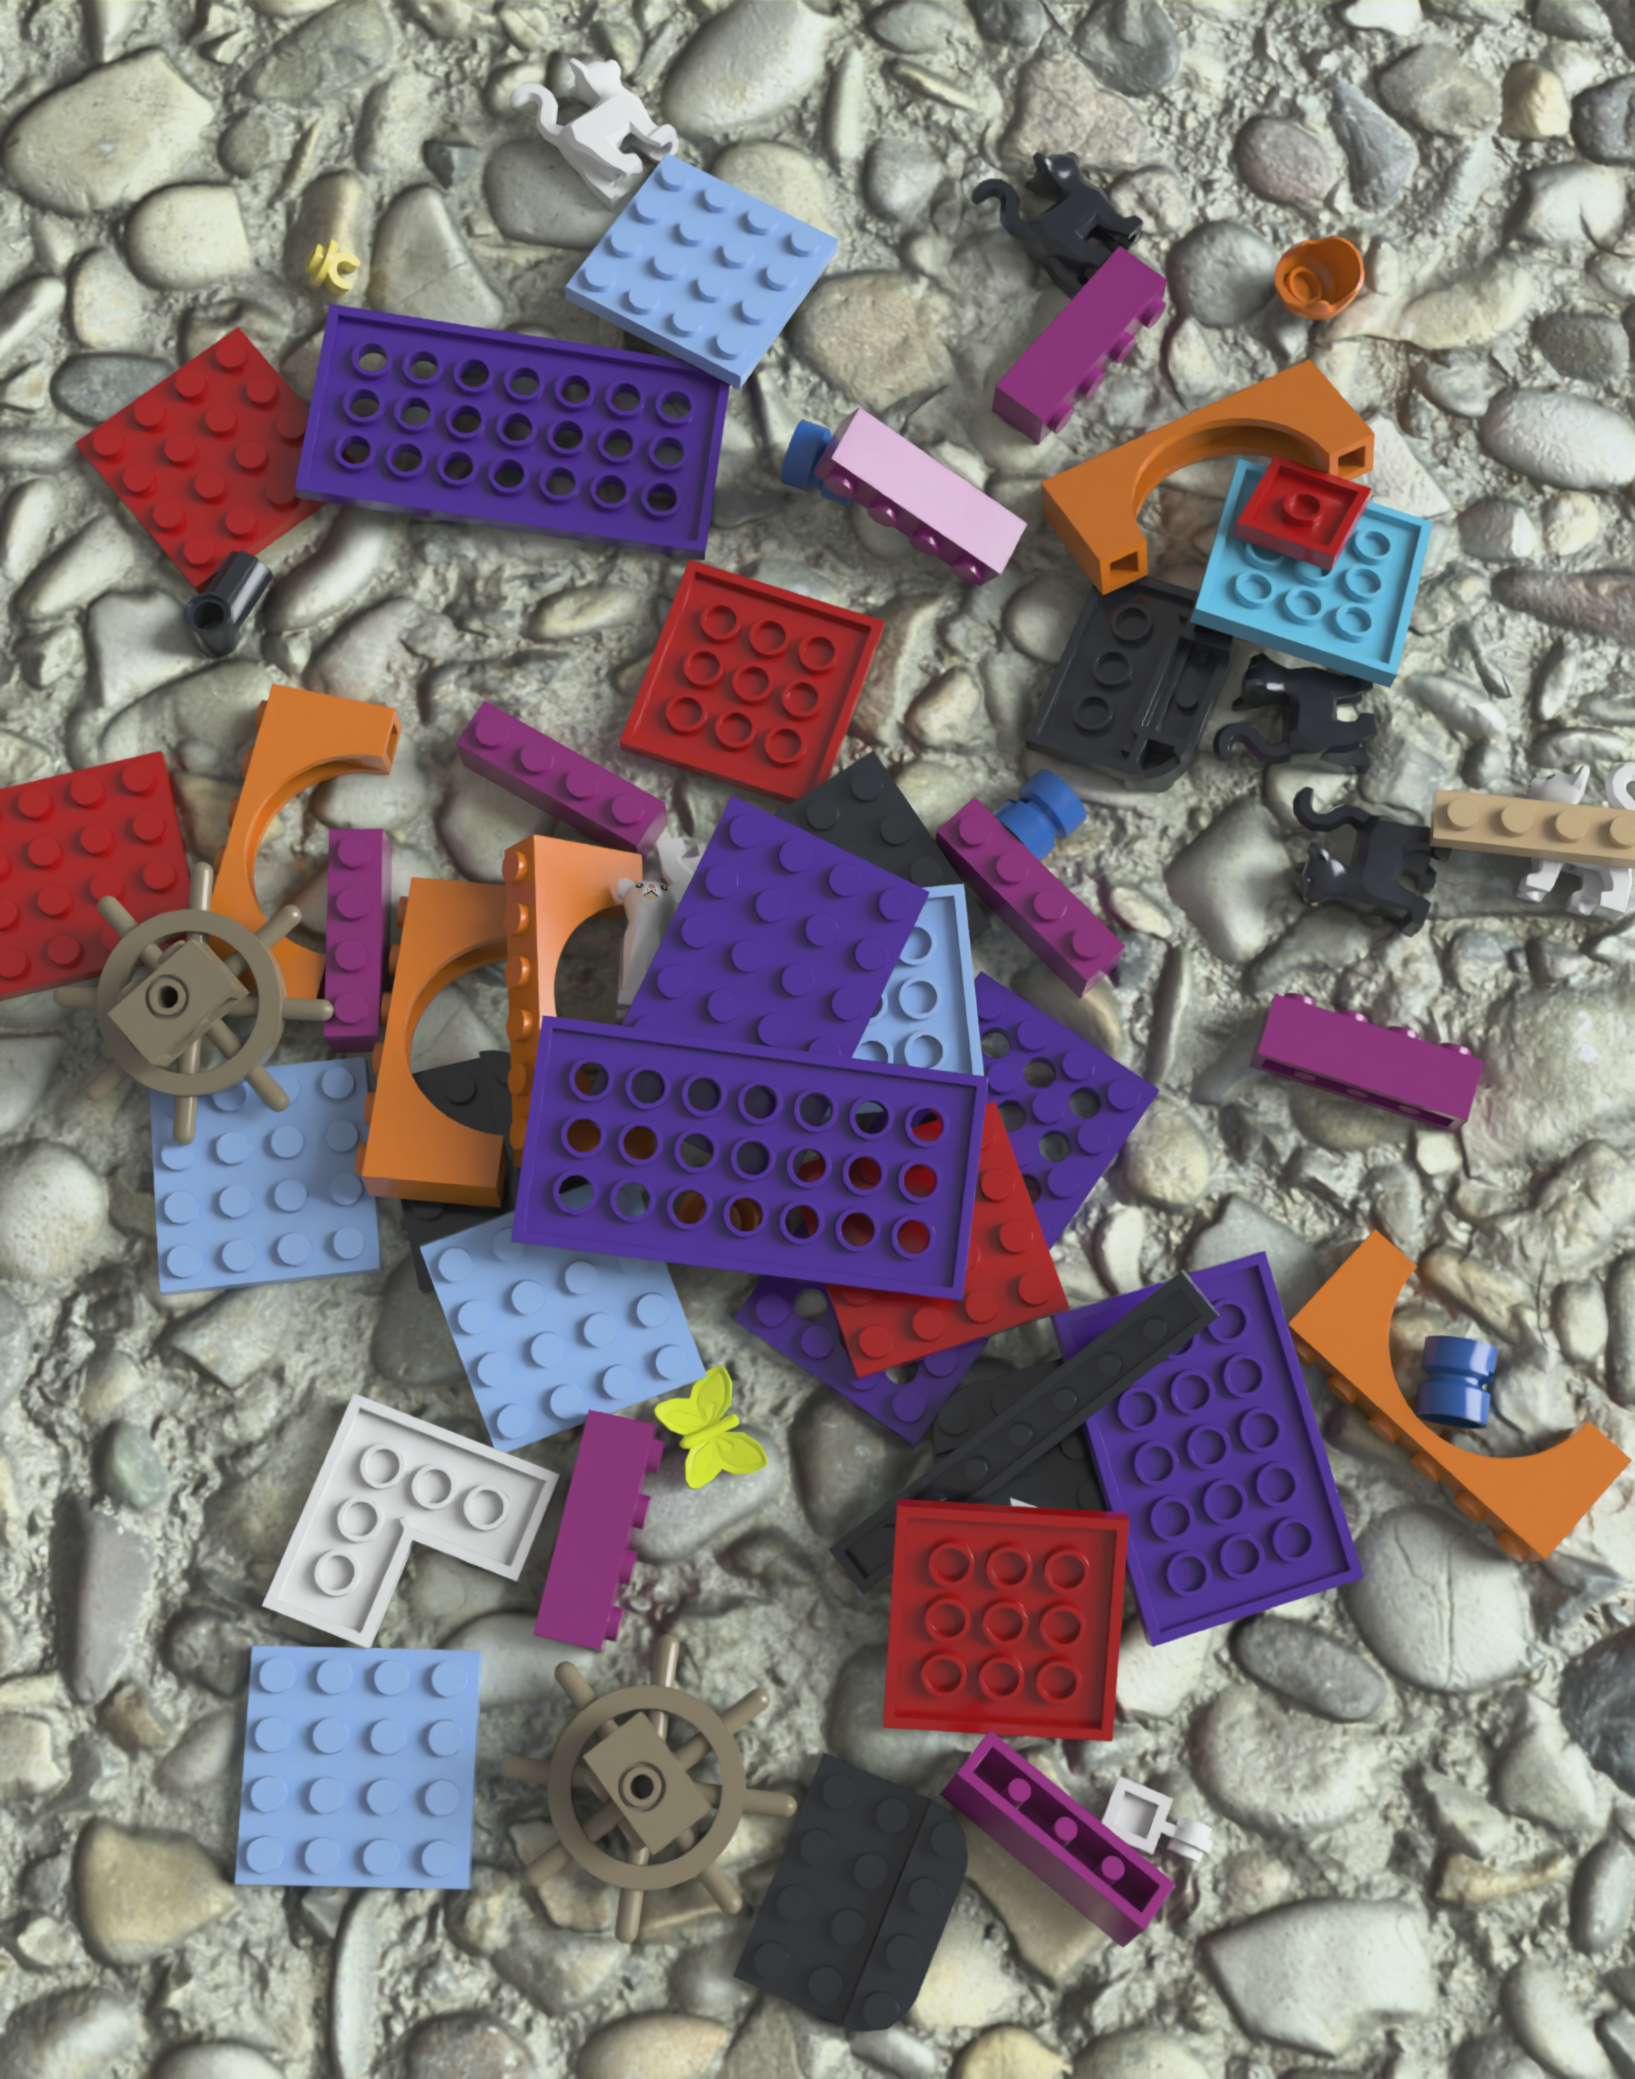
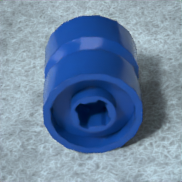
(802, 457)
(1043, 812)
(1455, 1382)

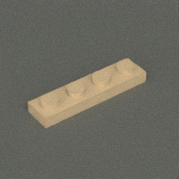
(1533, 828)

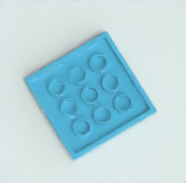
(1335, 618)

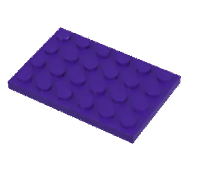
(772, 950)
(1217, 1462)

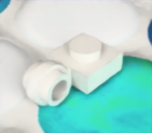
(1140, 1817)

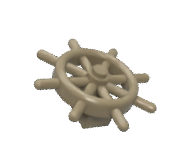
(187, 995)
(648, 1787)

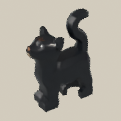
(1061, 232)
(1310, 721)
(1380, 855)

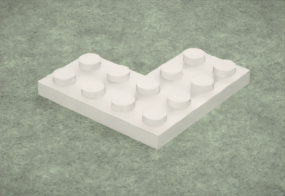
(398, 1485)

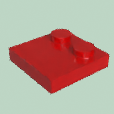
(1302, 512)

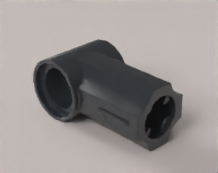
(226, 600)

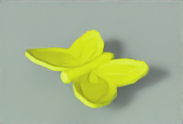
(705, 1433)

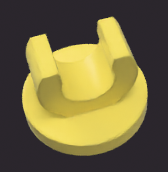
(323, 265)

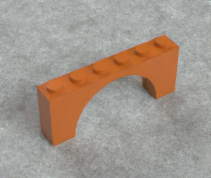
(1285, 415)
(298, 744)
(548, 894)
(411, 1143)
(1523, 1499)

